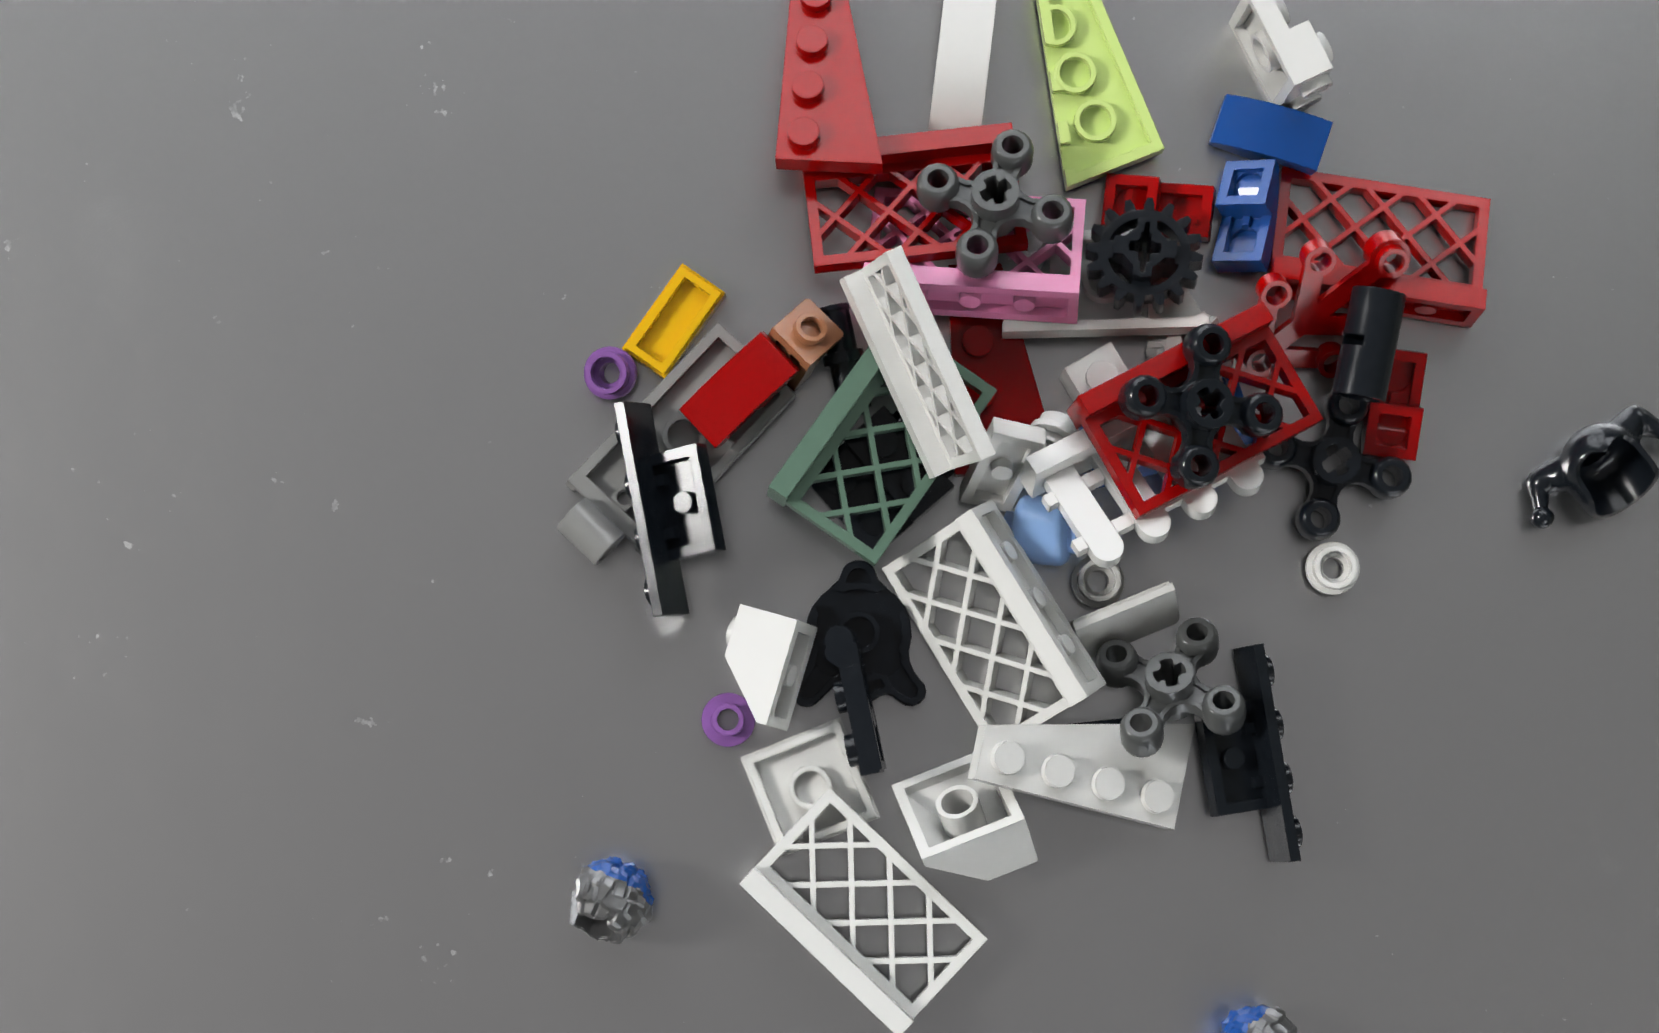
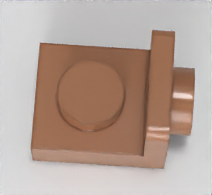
(805, 338)

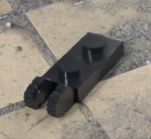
(854, 696)

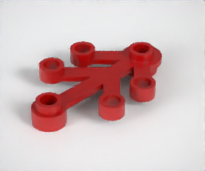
(1315, 313)

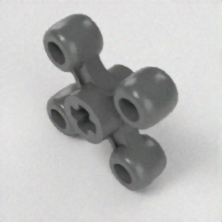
(994, 203)
(1170, 687)

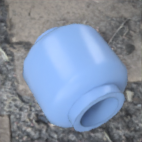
(1041, 533)

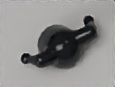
(1599, 467)

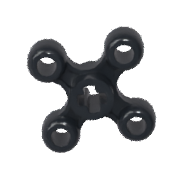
(1219, 410)
(1354, 468)

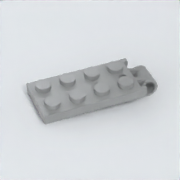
(599, 520)

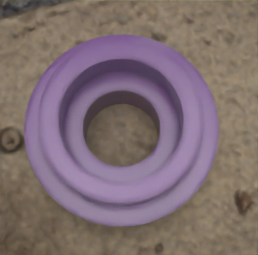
(595, 377)
(723, 737)

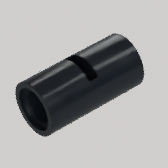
(1369, 344)

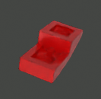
(1188, 199)
(739, 389)
(1396, 425)

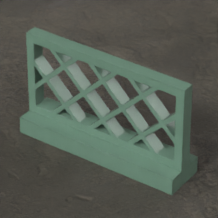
(822, 444)

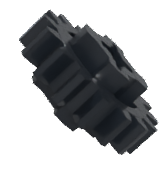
(1119, 254)

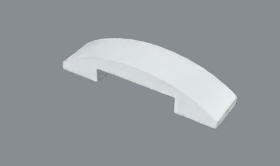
(962, 64)

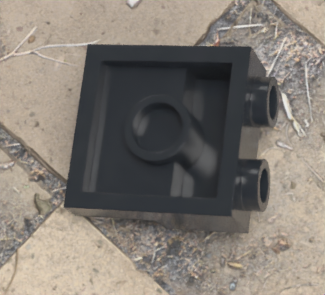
(897, 483)

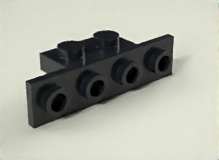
(671, 506)
(1248, 766)

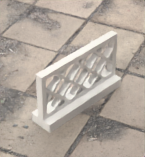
(916, 364)
(1020, 593)
(830, 946)

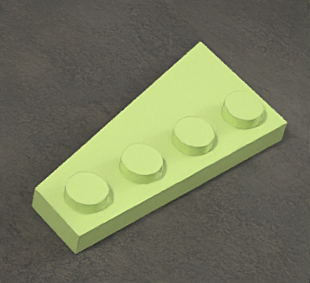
(1093, 93)

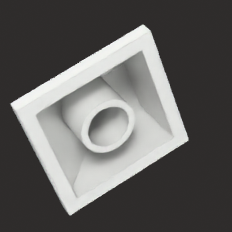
(964, 822)

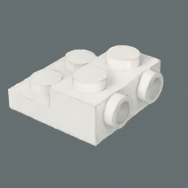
(1287, 62)

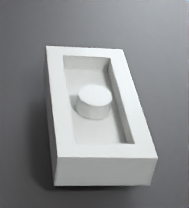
(1001, 473)

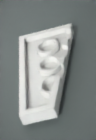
(1086, 768)

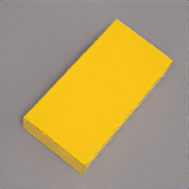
(674, 321)

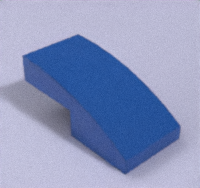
(1270, 131)
(1248, 214)

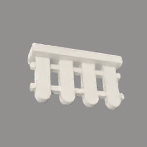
(1059, 470)

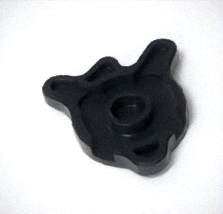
(882, 631)

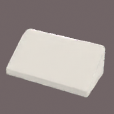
(1129, 618)

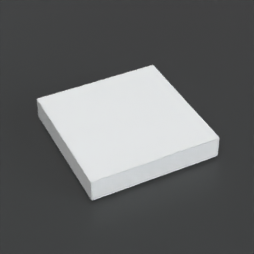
(798, 772)

